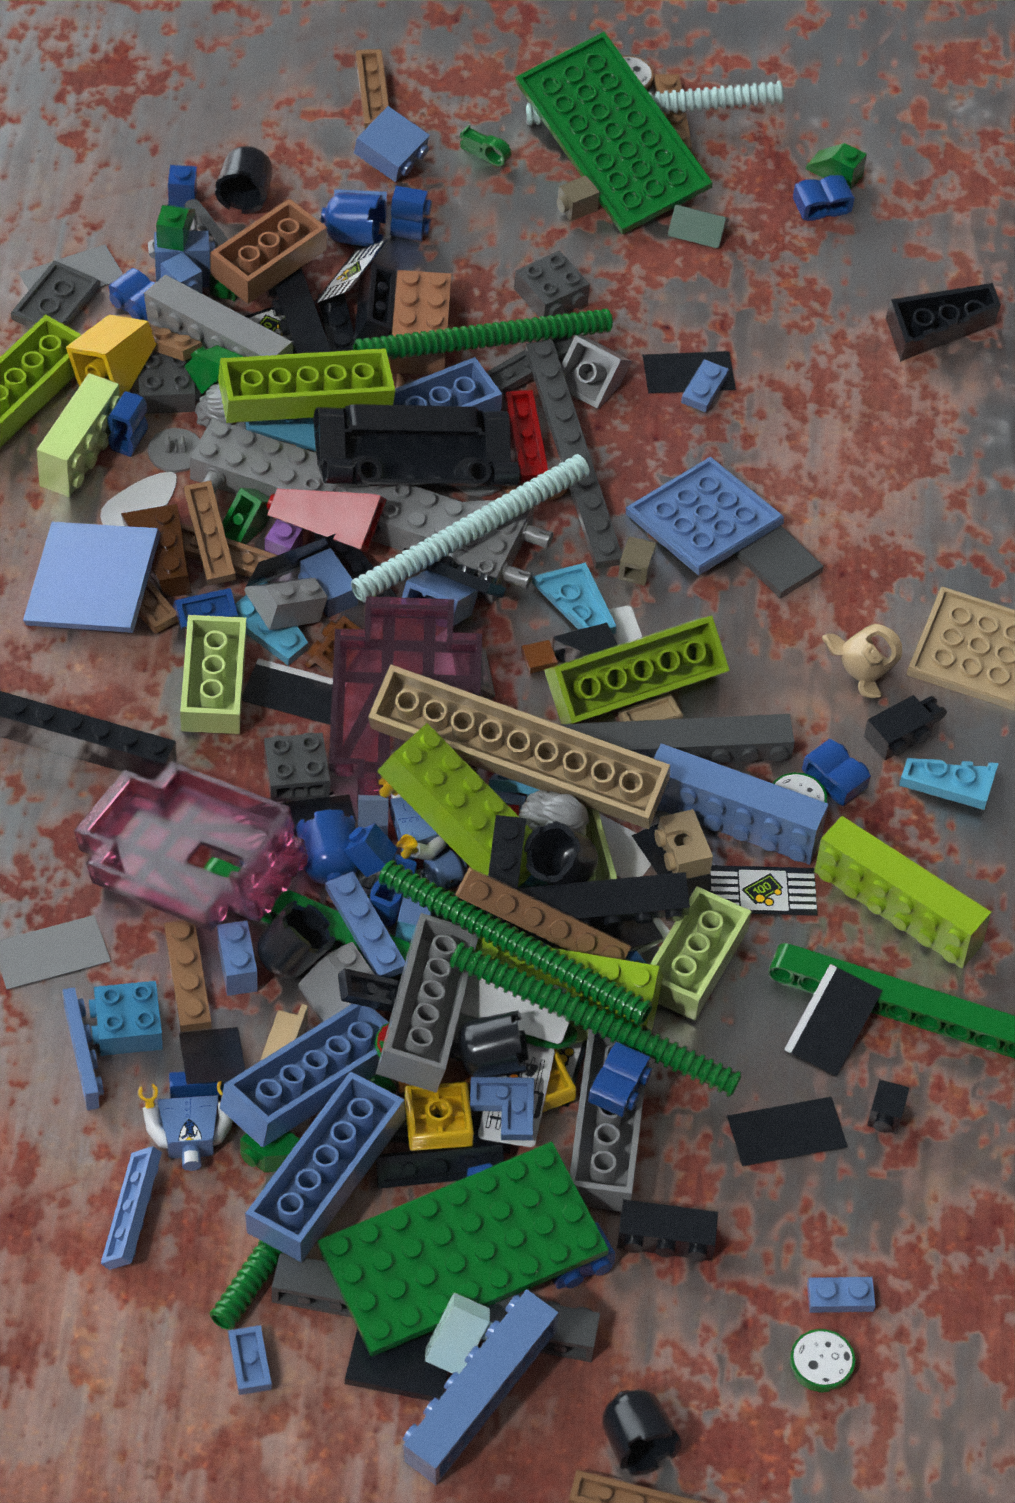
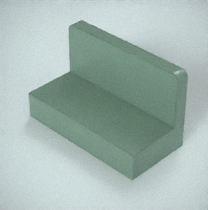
(697, 226)

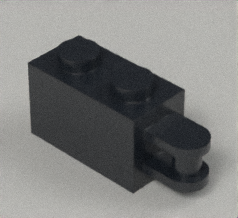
(903, 725)

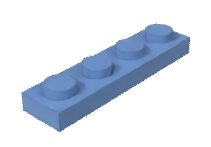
(365, 925)
(85, 1059)
(131, 1208)

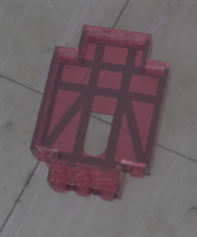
(398, 633)
(151, 829)

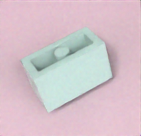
(457, 1333)

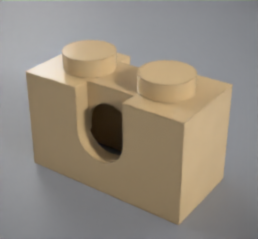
(684, 844)

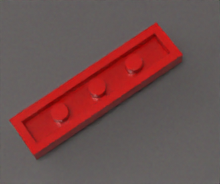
(526, 434)

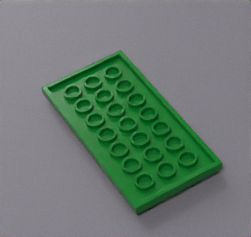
(613, 132)
(469, 1239)

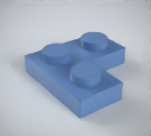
(510, 1096)

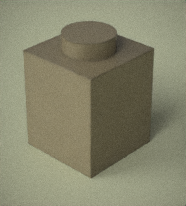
(578, 198)
(637, 561)

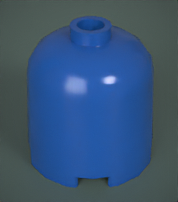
(355, 218)
(325, 844)

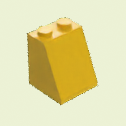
(113, 350)

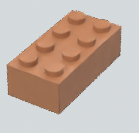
(268, 251)
(419, 306)

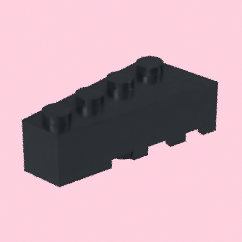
(940, 317)

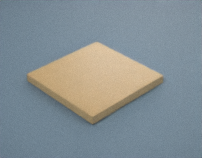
(968, 648)

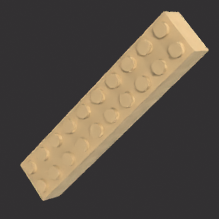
(523, 746)

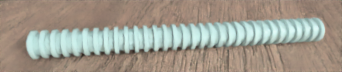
(705, 98)
(470, 528)

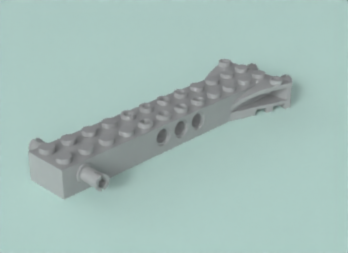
(246, 459)

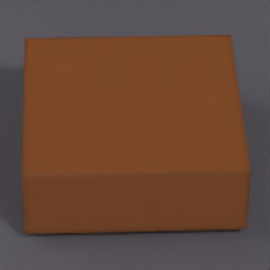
(538, 656)

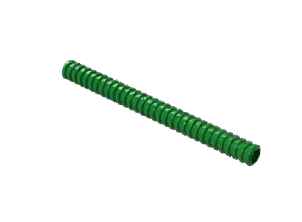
(491, 334)
(516, 943)
(595, 1019)
(258, 1267)

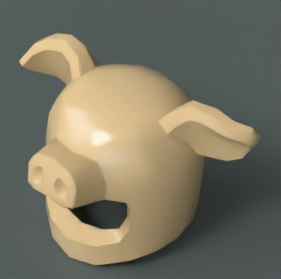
(863, 659)

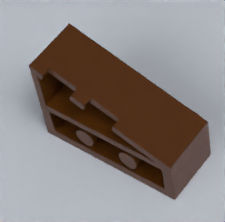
(170, 560)

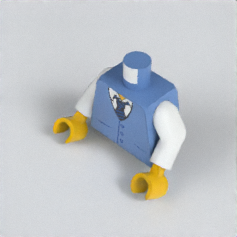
(413, 833)
(186, 1125)

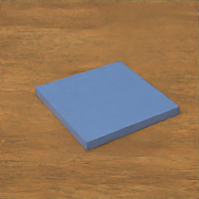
(704, 515)
(92, 577)

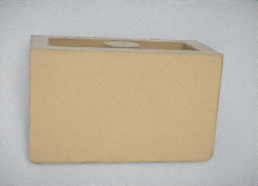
(285, 1030)

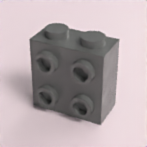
(551, 285)
(167, 385)
(296, 767)

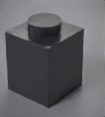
(888, 1107)

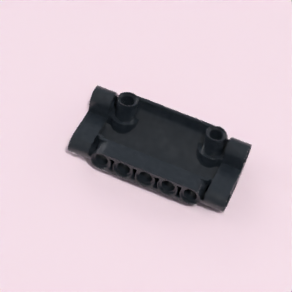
(414, 445)

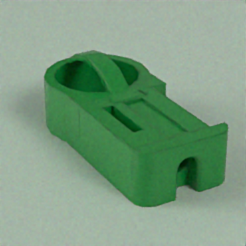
(483, 145)

